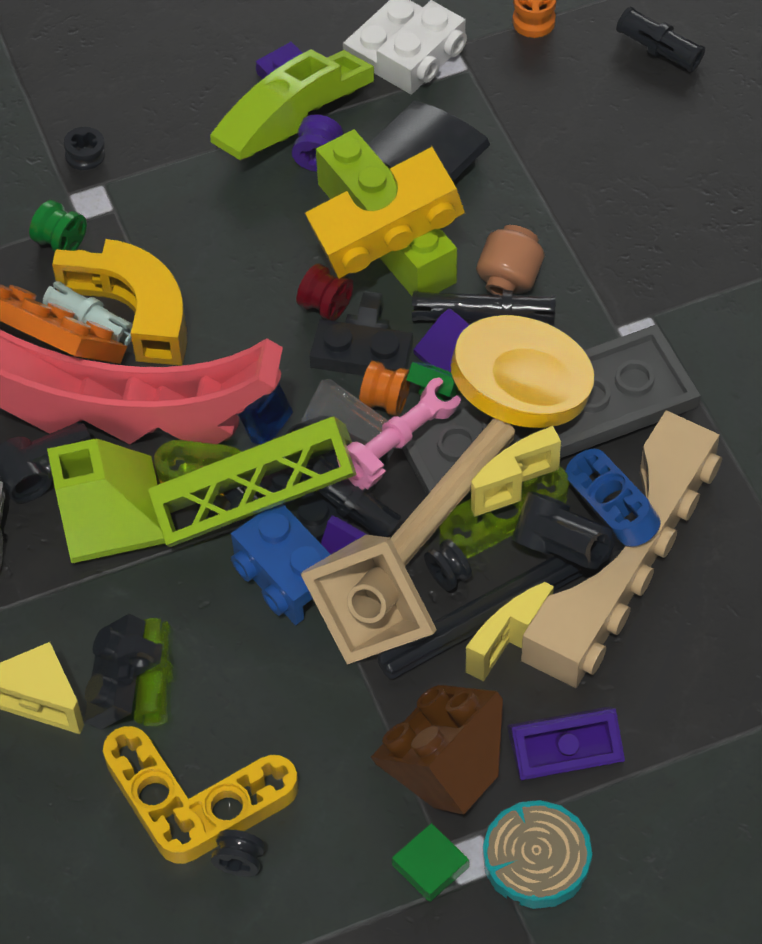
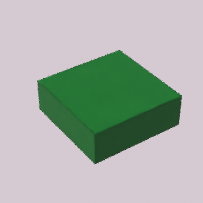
(430, 862)

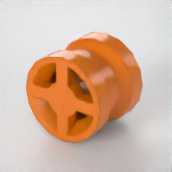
(534, 17)
(385, 388)

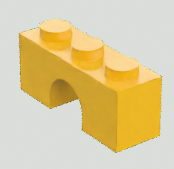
(358, 236)

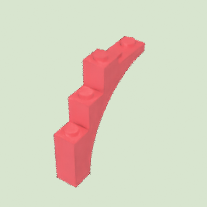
(130, 401)

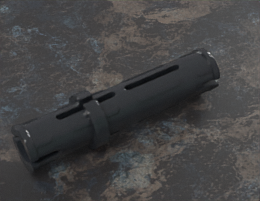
(480, 306)

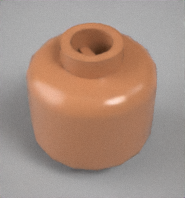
(510, 260)

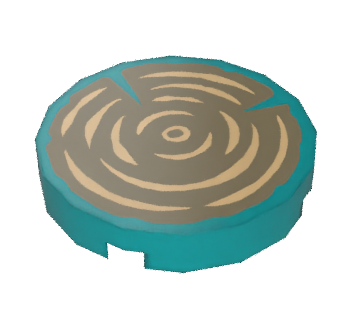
(537, 854)

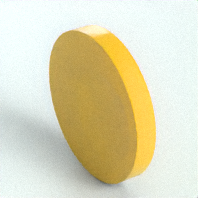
(522, 371)

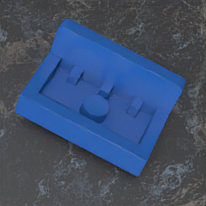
(274, 554)

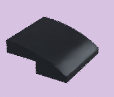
(426, 127)

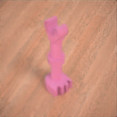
(396, 434)

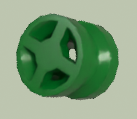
(57, 227)

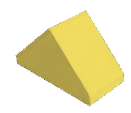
(39, 690)

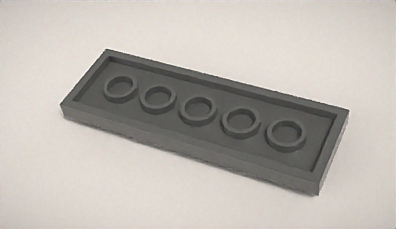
(632, 388)

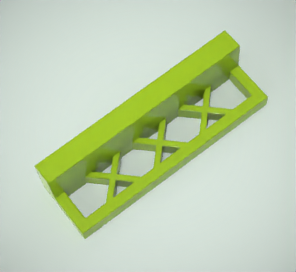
(248, 470)

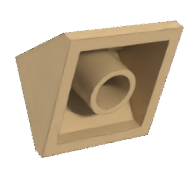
(368, 598)

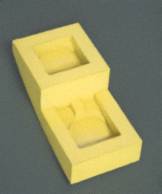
(502, 477)
(504, 627)

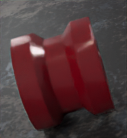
(324, 292)

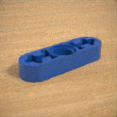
(613, 512)

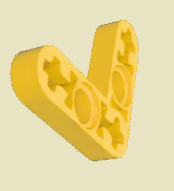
(195, 813)

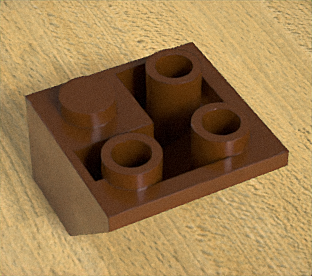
(446, 746)

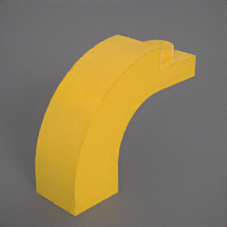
(139, 282)

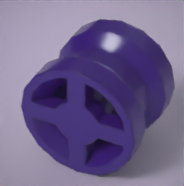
(313, 133)

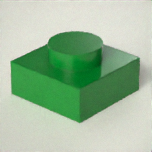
(423, 373)

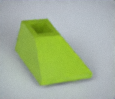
(104, 498)

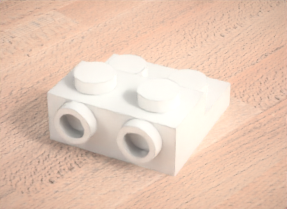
(408, 42)

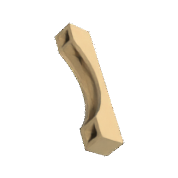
(574, 623)

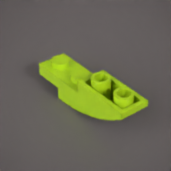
(284, 98)

